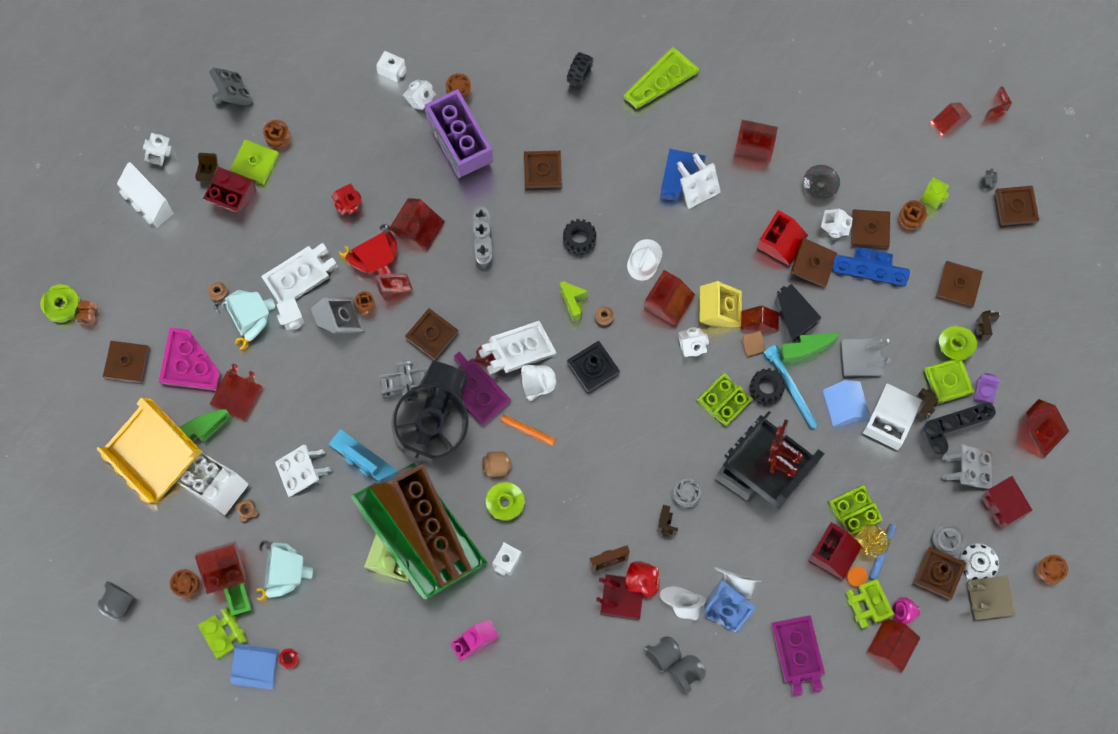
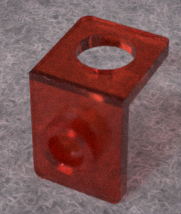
(1001, 109)

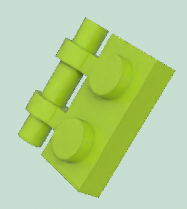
(875, 601)
(216, 636)

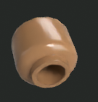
(496, 464)

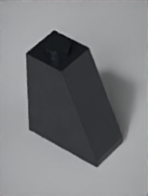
(795, 313)

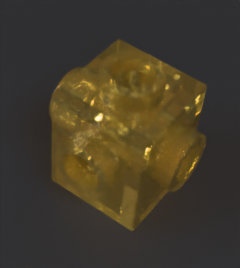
(873, 540)

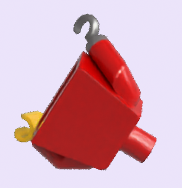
(373, 253)

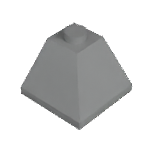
(338, 315)

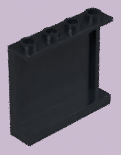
(751, 464)

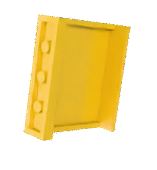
(150, 451)

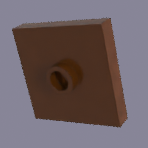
(542, 169)
(1017, 205)
(870, 229)
(813, 262)
(959, 283)
(431, 334)
(126, 362)
(609, 558)

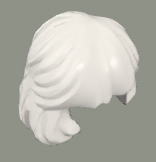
(537, 380)

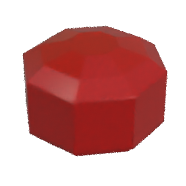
(288, 658)

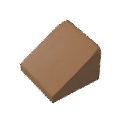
(753, 343)

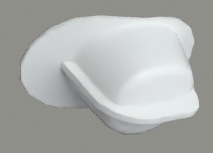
(644, 259)
(741, 584)
(684, 602)

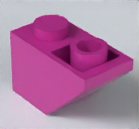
(474, 639)

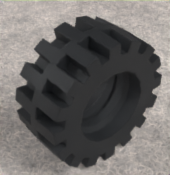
(580, 69)
(579, 226)
(767, 375)

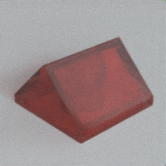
(893, 644)

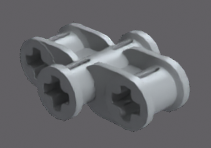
(482, 230)
(400, 382)

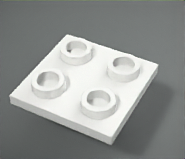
(699, 185)
(298, 471)

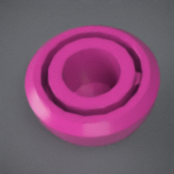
(905, 610)

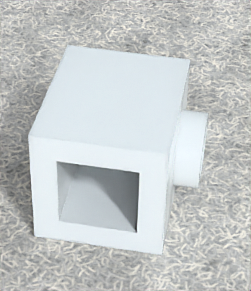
(391, 66)
(289, 314)
(506, 560)

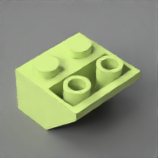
(382, 561)

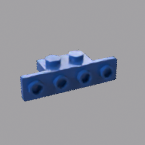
(871, 265)

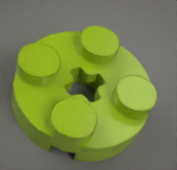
(53, 296)

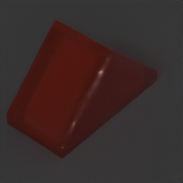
(950, 118)
(760, 319)

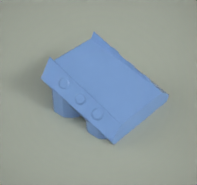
(728, 606)
(254, 666)

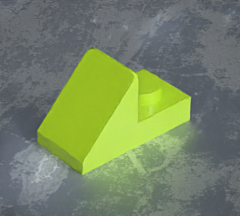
(571, 296)

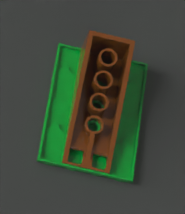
(419, 529)

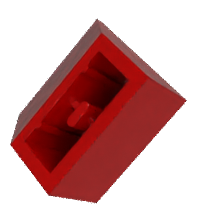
(782, 238)

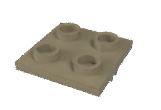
(991, 597)

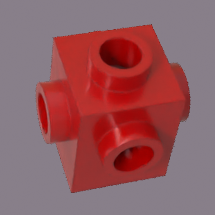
(347, 199)

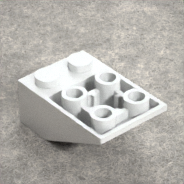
(892, 417)
(213, 483)

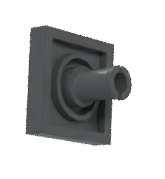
(230, 87)

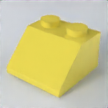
(720, 305)

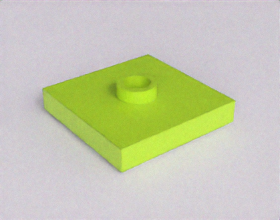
(254, 161)
(949, 380)

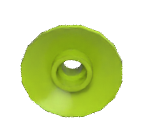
(959, 336)
(501, 492)

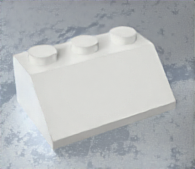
(144, 196)

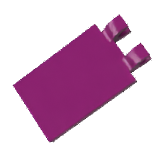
(482, 395)
(799, 653)

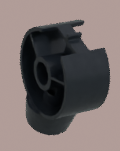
(444, 383)

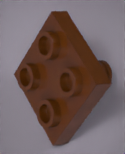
(940, 573)

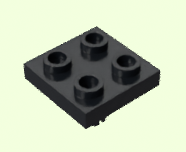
(593, 366)

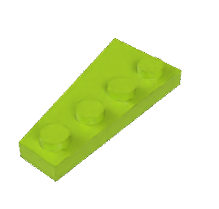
(663, 76)

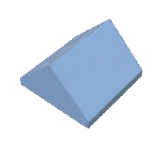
(846, 403)

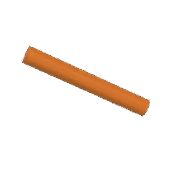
(527, 429)

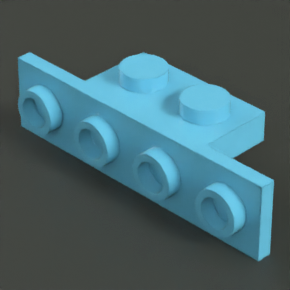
(361, 456)

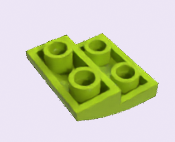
(724, 399)
(855, 510)

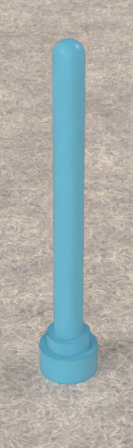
(773, 354)

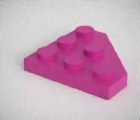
(187, 363)

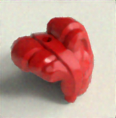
(643, 578)

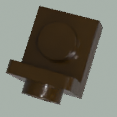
(666, 518)

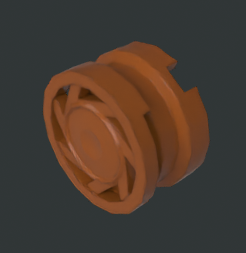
(460, 82)
(276, 133)
(913, 214)
(1052, 569)
(185, 584)

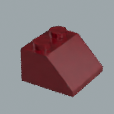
(1007, 502)

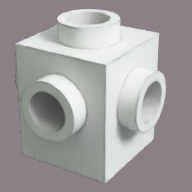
(419, 94)
(156, 149)
(836, 222)
(693, 342)

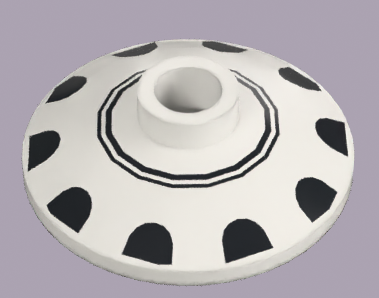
(972, 569)

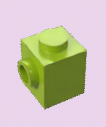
(935, 193)

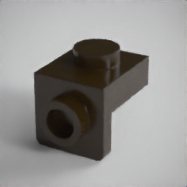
(207, 167)
(984, 321)
(930, 399)

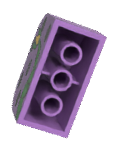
(458, 133)

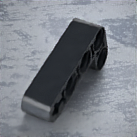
(959, 425)

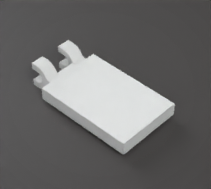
(299, 273)
(518, 348)

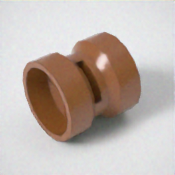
(365, 307)
(86, 312)

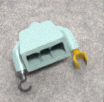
(248, 313)
(283, 570)

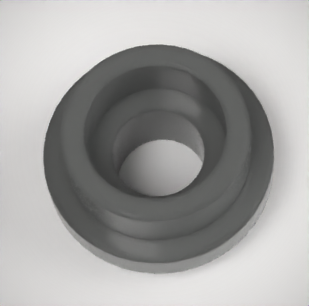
(991, 177)

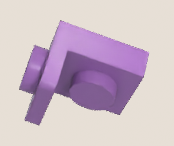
(986, 388)

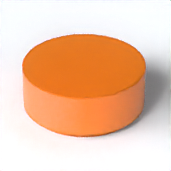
(857, 576)

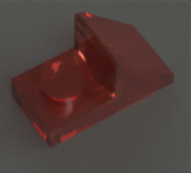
(393, 284)

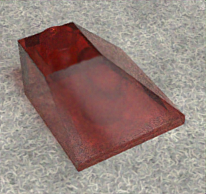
(1045, 426)

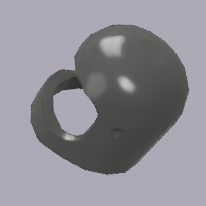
(114, 601)
(666, 653)
(687, 671)

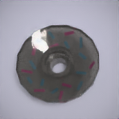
(824, 175)

